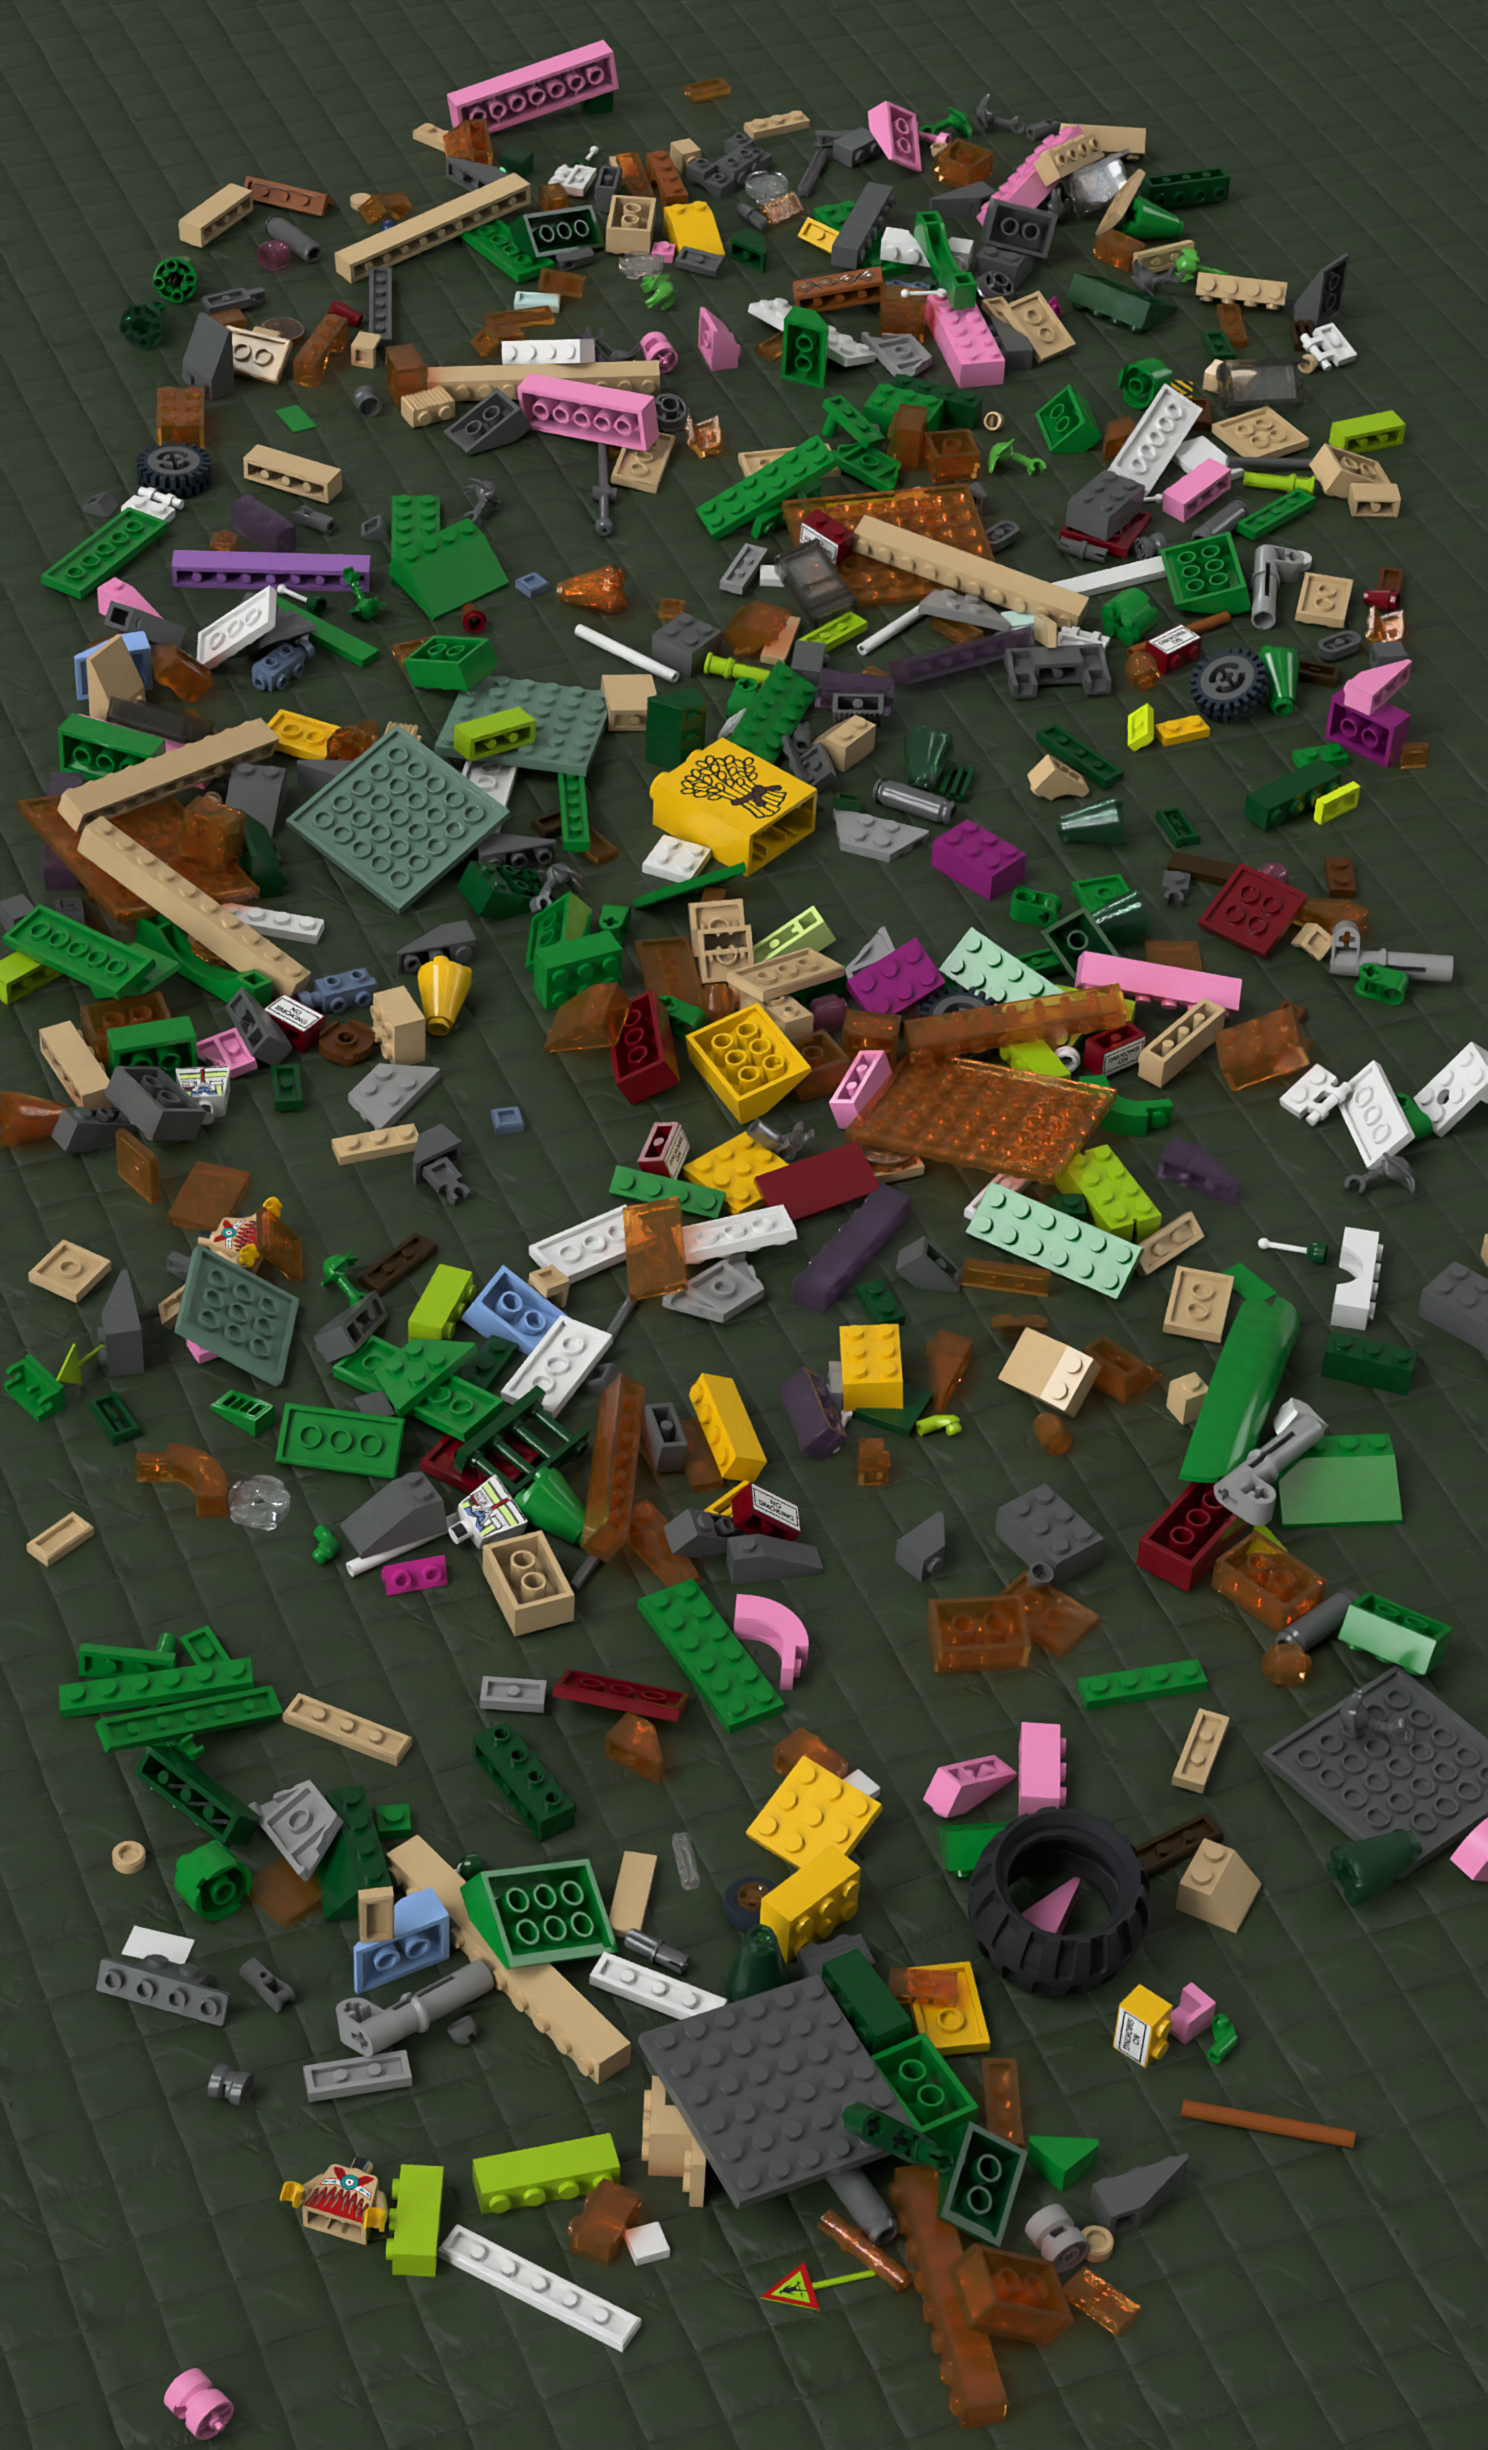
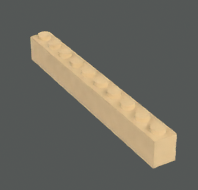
(433, 227)
(478, 382)
(968, 572)
(167, 774)
(190, 907)
(537, 1990)

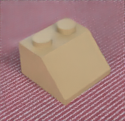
(848, 742)
(1217, 1887)

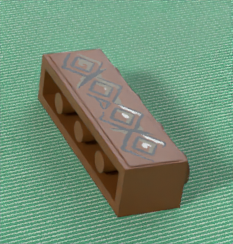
(839, 289)

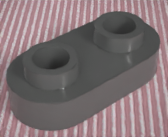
(1002, 535)
(1338, 645)

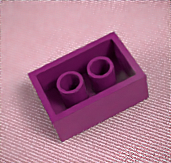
(1372, 736)
(978, 859)
(896, 981)

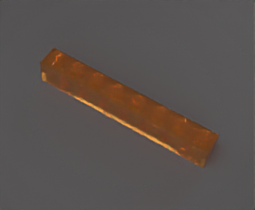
(1014, 1023)
(613, 1468)
(932, 2247)

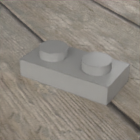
(513, 1694)

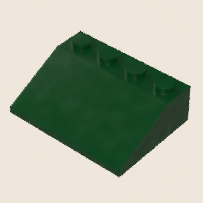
(1118, 302)

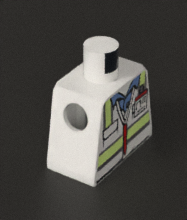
(207, 1087)
(488, 1516)

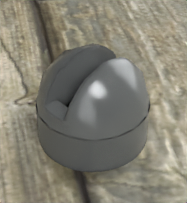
(1035, 1571)
(463, 2030)

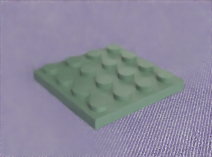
(237, 1315)

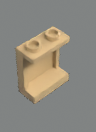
(627, 700)

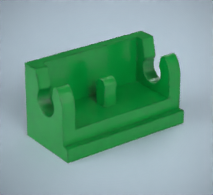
(35, 1389)

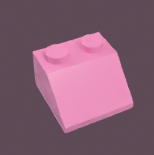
(717, 342)

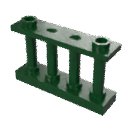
(512, 1422)

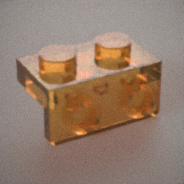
(705, 437)
(1386, 627)

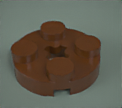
(334, 1044)

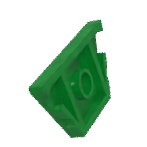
(868, 465)
(420, 1369)

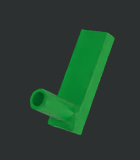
(851, 420)
(112, 1661)

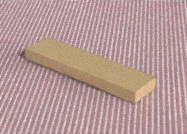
(347, 1729)

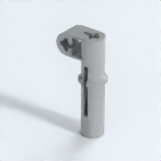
(1270, 567)
(1414, 965)
(1246, 1487)
(372, 2029)

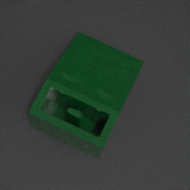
(499, 890)

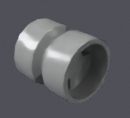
(1057, 2238)

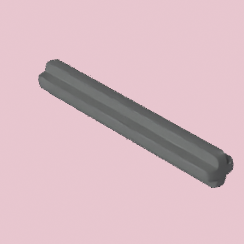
(812, 172)

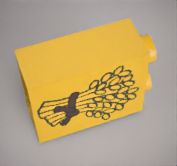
(734, 805)

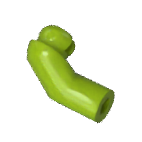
(937, 1422)

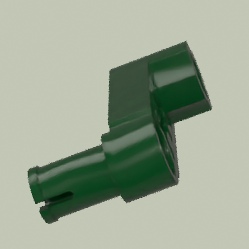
(879, 2128)

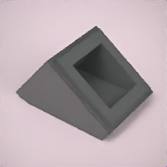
(980, 498)
(101, 504)
(376, 529)
(600, 1378)

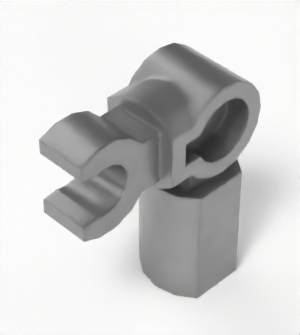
(784, 1145)

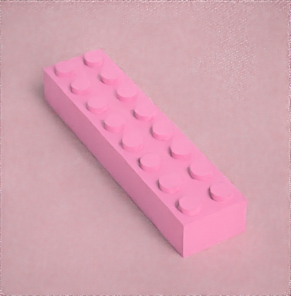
(537, 88)
(1026, 185)

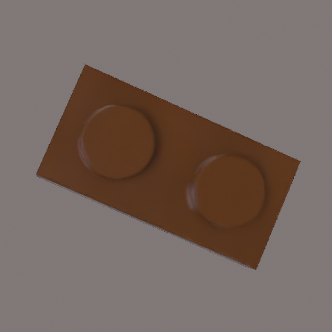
(1339, 877)

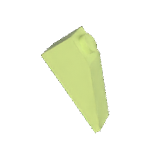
(799, 933)

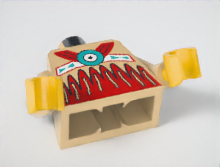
(238, 1238)
(341, 2201)

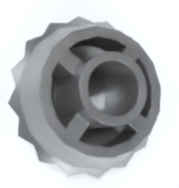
(994, 285)
(671, 412)

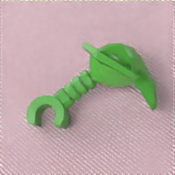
(1188, 263)
(663, 289)
(1003, 452)

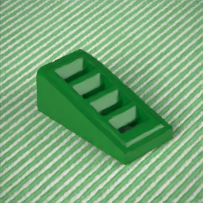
(254, 1425)

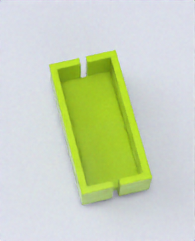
(1110, 1195)

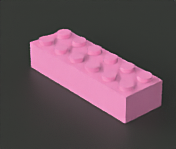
(965, 343)
(589, 412)

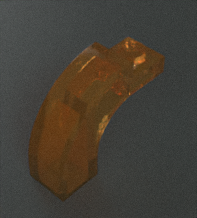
(192, 1469)

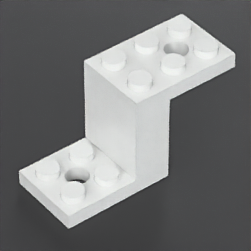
(1464, 1081)

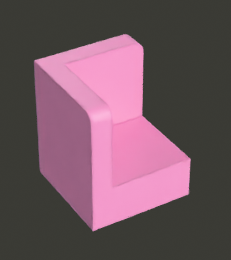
(1193, 2014)

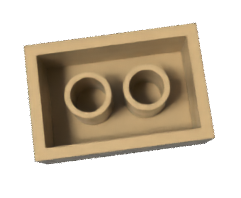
(630, 224)
(528, 1583)

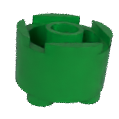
(1143, 381)
(1129, 616)
(212, 1881)

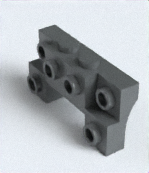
(732, 169)
(1057, 665)

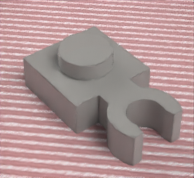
(835, 1384)

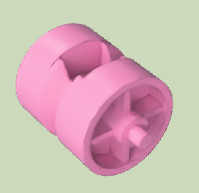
(657, 347)
(202, 2407)

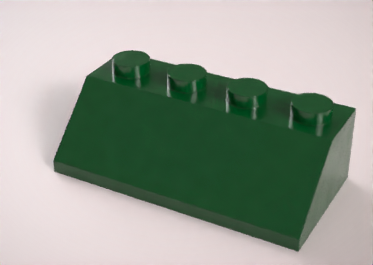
(557, 231)
(353, 1857)

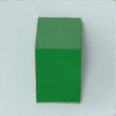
(1062, 2158)

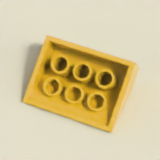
(747, 1061)

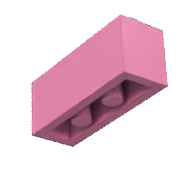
(1196, 490)
(859, 1085)
(1041, 1767)

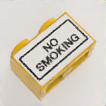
(1143, 2026)

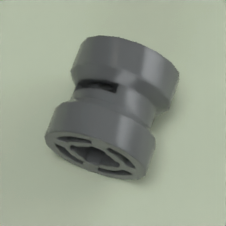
(367, 401)
(1149, 547)
(230, 2084)

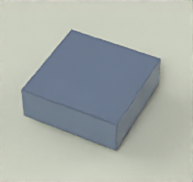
(532, 585)
(507, 1120)

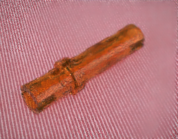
(853, 2242)

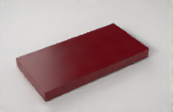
(819, 1182)
(621, 1695)

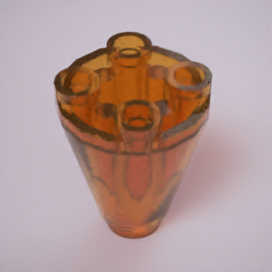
(595, 589)
(352, 740)
(26, 1118)

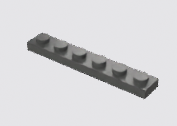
(380, 304)

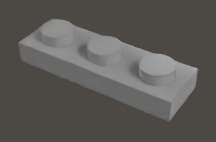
(743, 569)
(357, 2075)

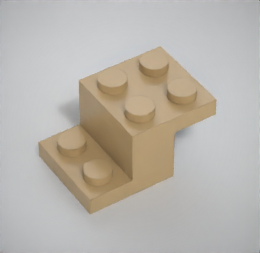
(720, 938)
(671, 2145)

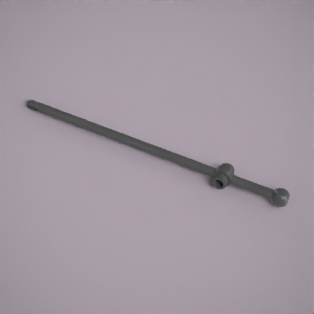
(603, 493)

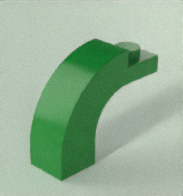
(1130, 1116)

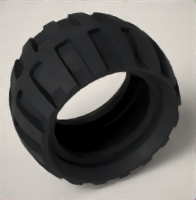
(1083, 1848)

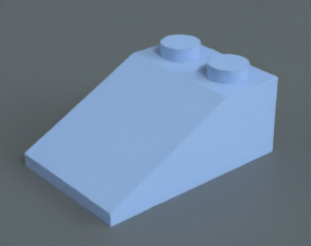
(141, 655)
(512, 1311)
(419, 1942)

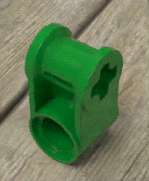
(741, 696)
(1032, 907)
(616, 920)
(1384, 984)
(683, 1016)
(1418, 1121)

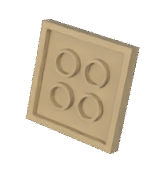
(1260, 434)

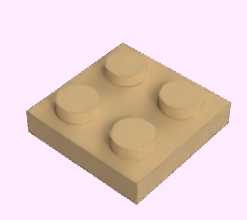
(69, 1271)

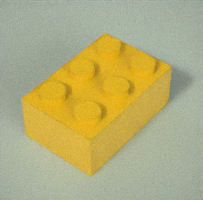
(871, 1366)
(812, 1901)

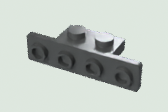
(811, 767)
(165, 1986)

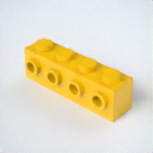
(727, 1428)

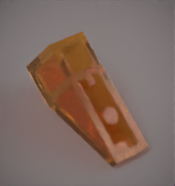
(1332, 911)
(948, 1361)
(651, 1544)

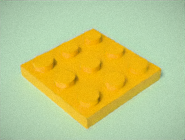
(733, 1170)
(812, 1814)

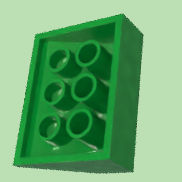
(448, 569)
(1206, 576)
(1340, 1484)
(540, 1913)

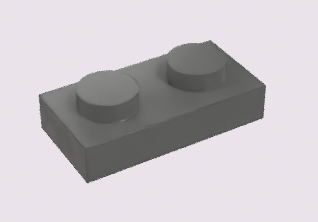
(699, 261)

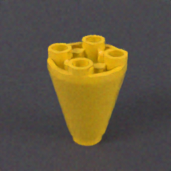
(443, 992)

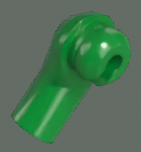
(327, 1546)
(1224, 2037)

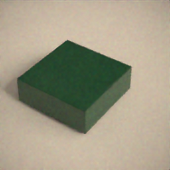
(846, 802)

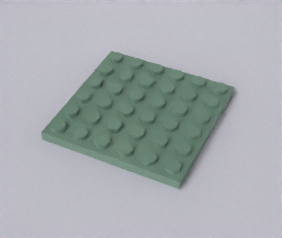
(566, 722)
(398, 819)

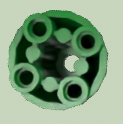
(1150, 221)
(175, 278)
(1283, 672)
(553, 1506)

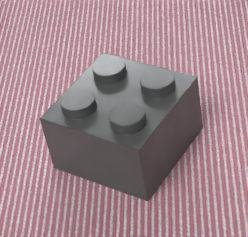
(685, 644)

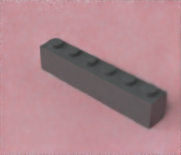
(862, 225)

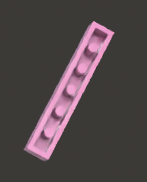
(1158, 983)

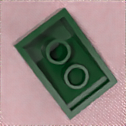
(981, 2182)

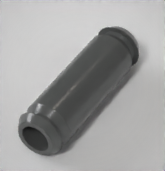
(295, 239)
(1223, 521)
(914, 801)
(1319, 1621)
(865, 2205)

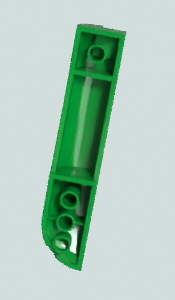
(1241, 1389)

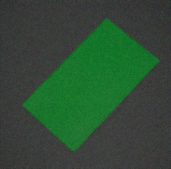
(295, 418)
(1248, 1284)

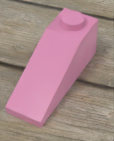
(122, 593)
(1375, 686)
(966, 1784)
(1055, 1909)

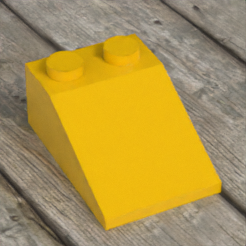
(692, 227)

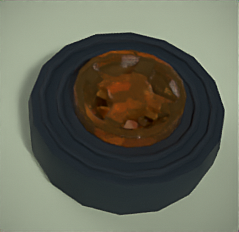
(743, 1900)

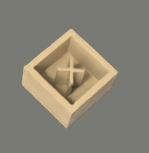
(398, 1026)

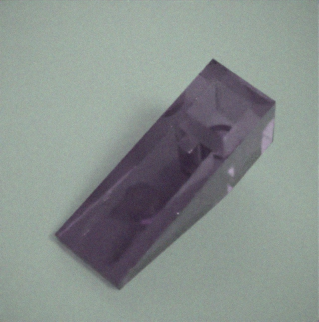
(1197, 1170)

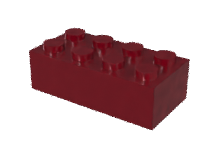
(645, 1051)
(1189, 1537)

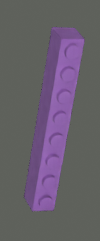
(263, 569)

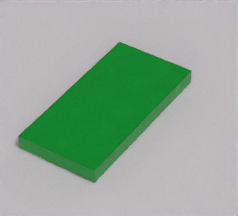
(689, 886)
(340, 1441)

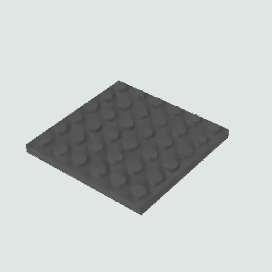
(1386, 1786)
(770, 2088)

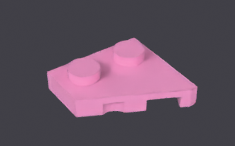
(226, 1050)

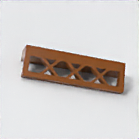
(288, 197)

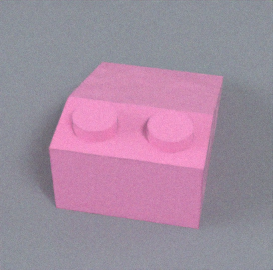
(896, 134)

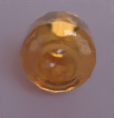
(1142, 670)
(716, 1001)
(1286, 1664)

